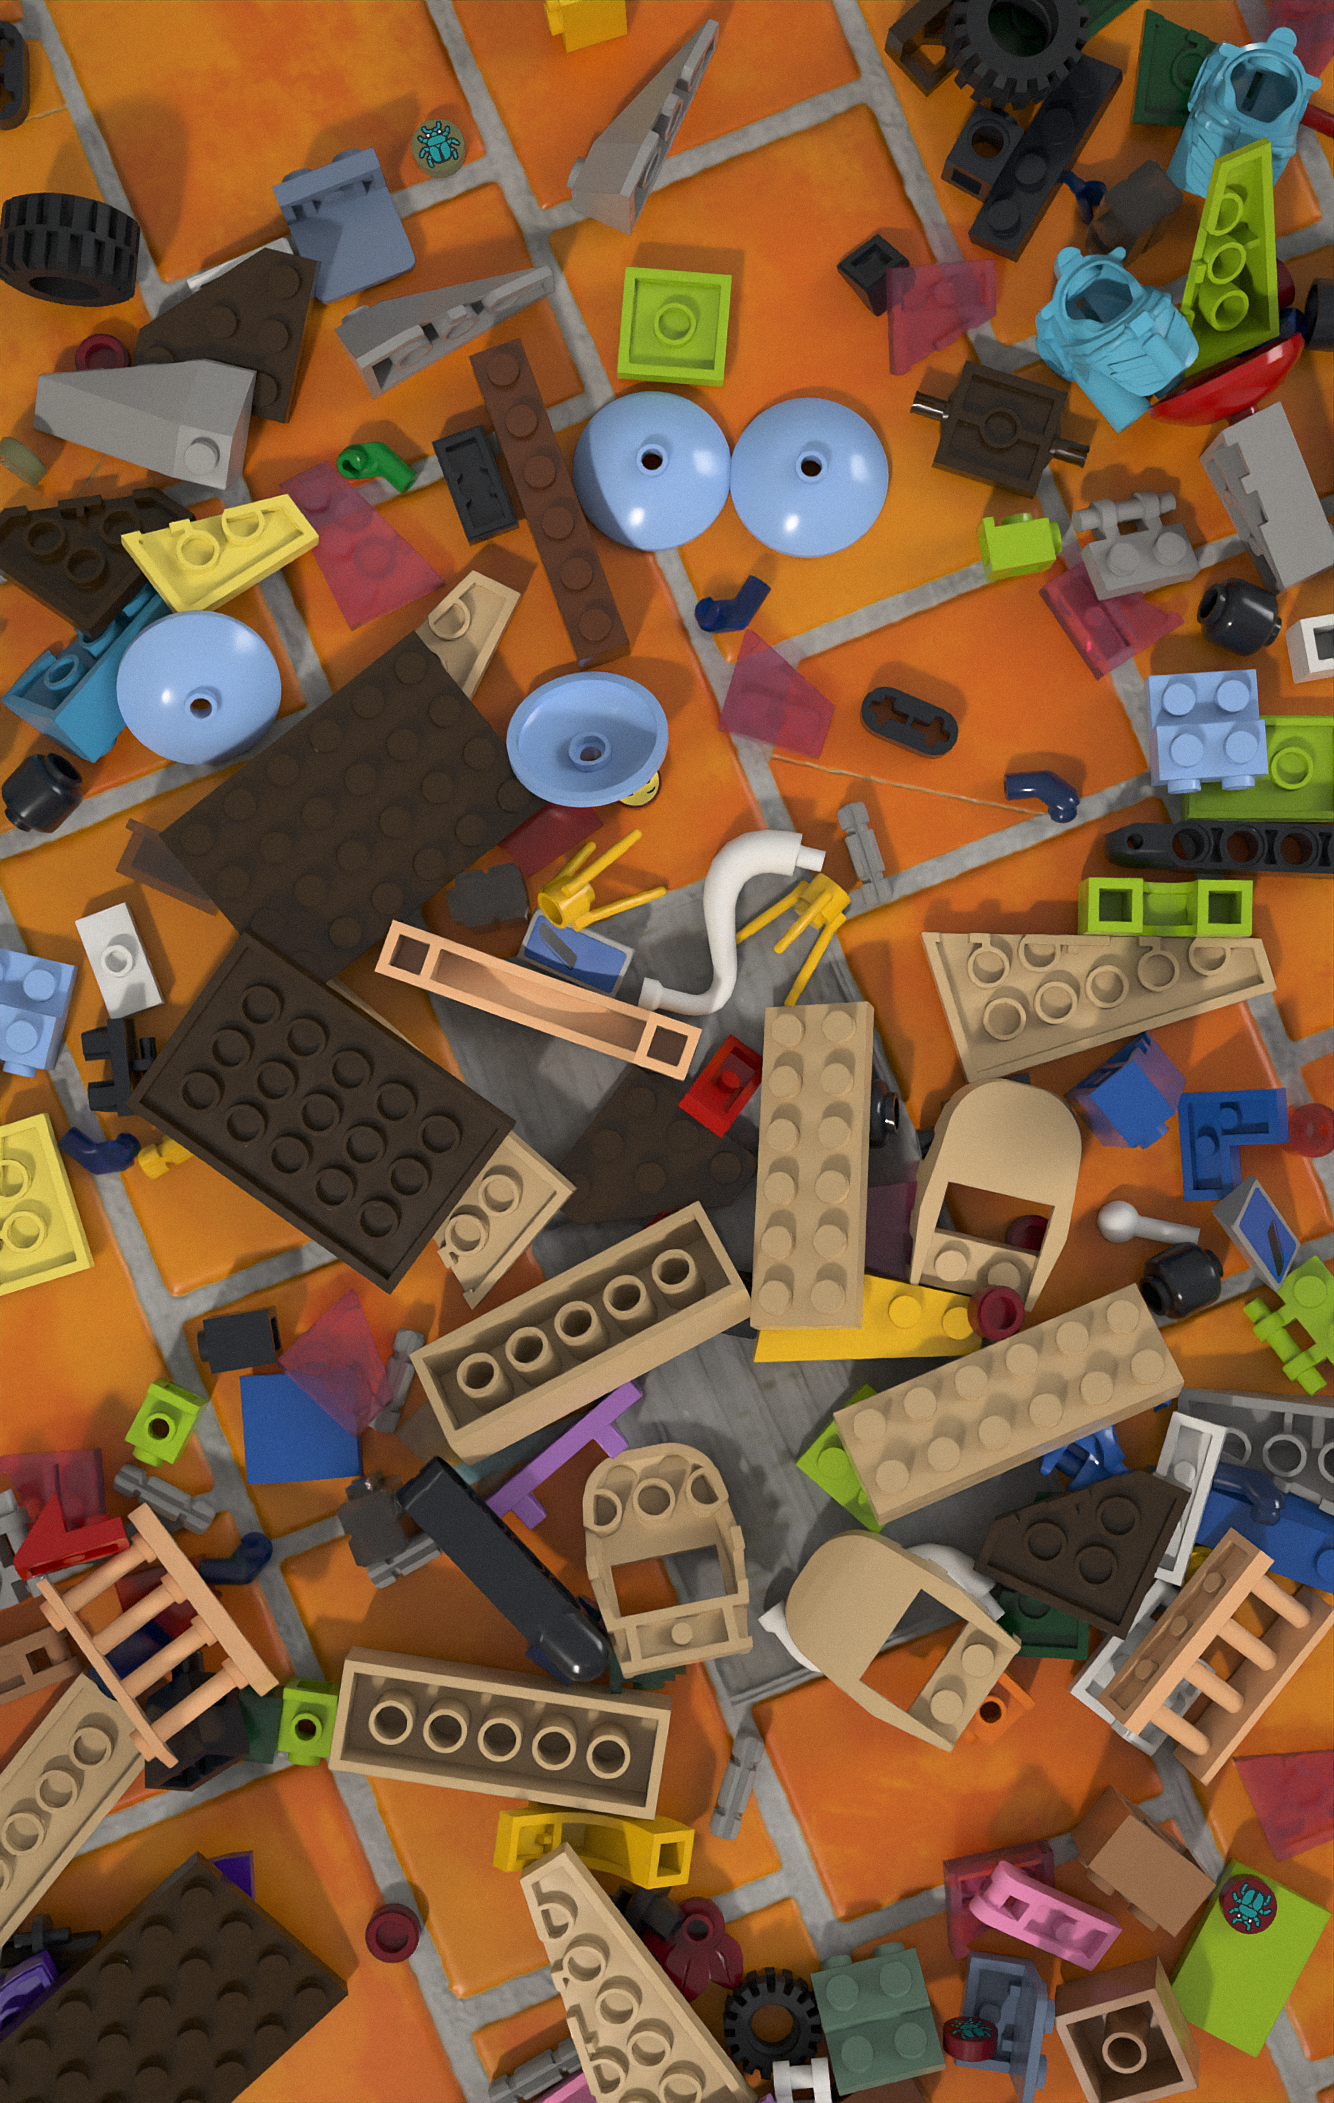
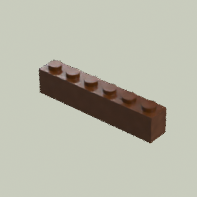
(550, 505)

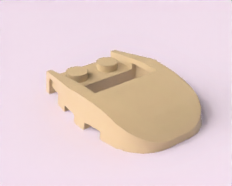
(1008, 1143)
(654, 1507)
(853, 1601)

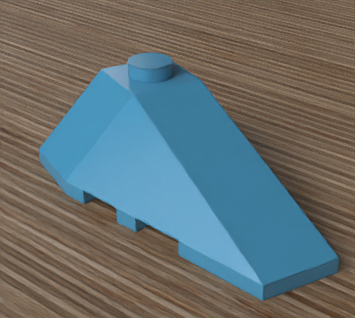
(75, 692)

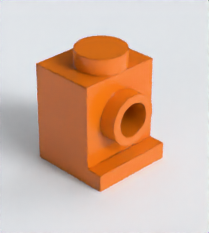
(1012, 1702)

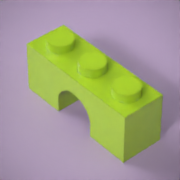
(1165, 909)

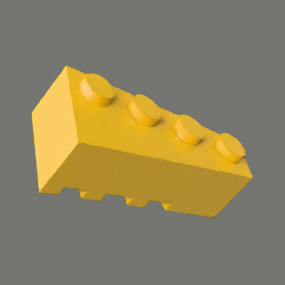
(896, 1323)

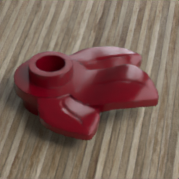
(697, 1958)

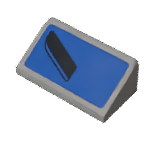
(576, 956)
(1258, 1231)

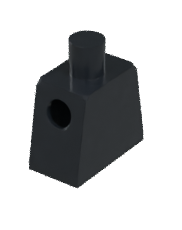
(204, 1745)

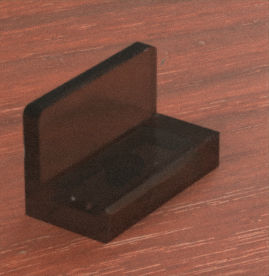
(154, 865)

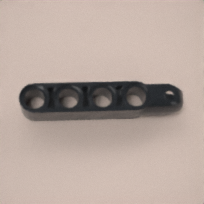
(1155, 851)
(506, 1570)

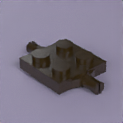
(999, 429)

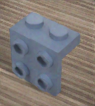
(346, 223)
(1017, 2003)

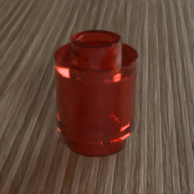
(1323, 1135)

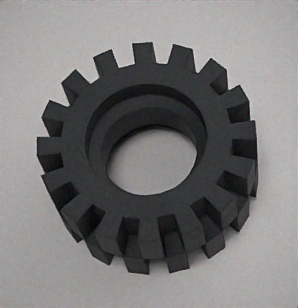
(763, 1991)

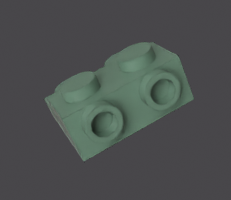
(877, 2018)

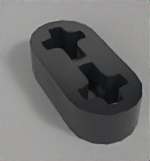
(15, 78)
(914, 711)

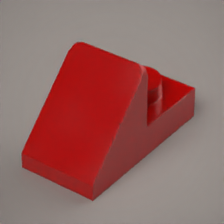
(724, 1086)
(54, 1548)

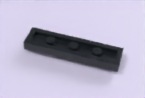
(1045, 158)

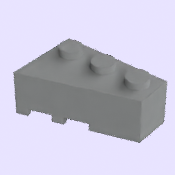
(1271, 499)

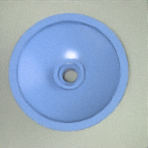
(643, 505)
(802, 512)
(191, 659)
(585, 720)

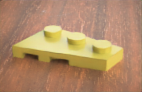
(222, 555)
(38, 1211)

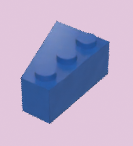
(1129, 1095)

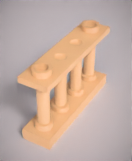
(208, 1627)
(1186, 1631)

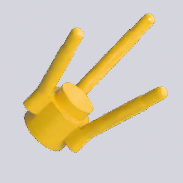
(568, 896)
(819, 904)

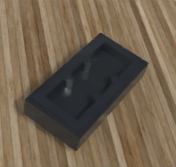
(475, 485)

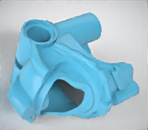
(1227, 120)
(1121, 341)

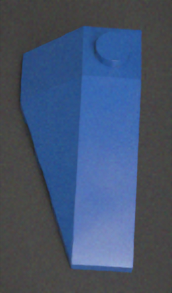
(1298, 1544)

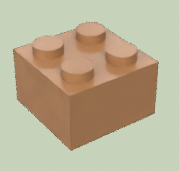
(1142, 1862)
(1127, 2034)

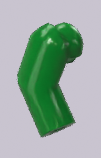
(373, 461)

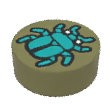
(438, 148)
(21, 461)

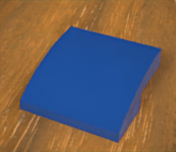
(292, 1435)

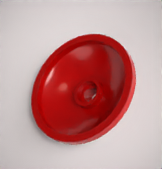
(1232, 389)

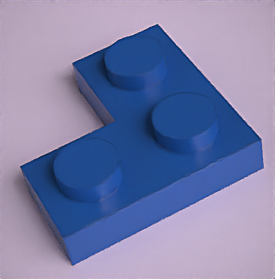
(1213, 1129)

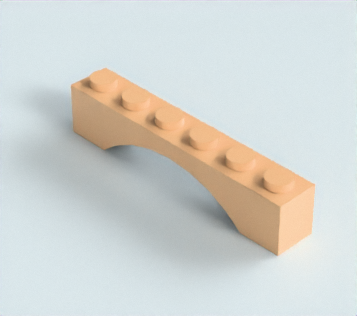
(538, 1000)

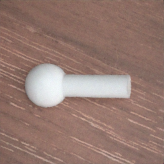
(1121, 1222)

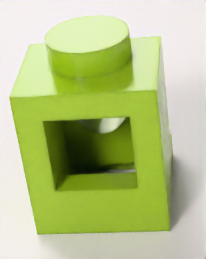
(1017, 546)
(179, 1409)
(313, 1701)

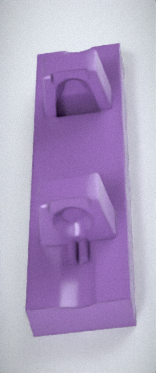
(594, 1423)

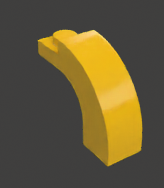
(634, 1848)

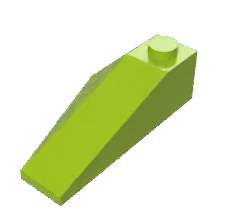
(1233, 267)

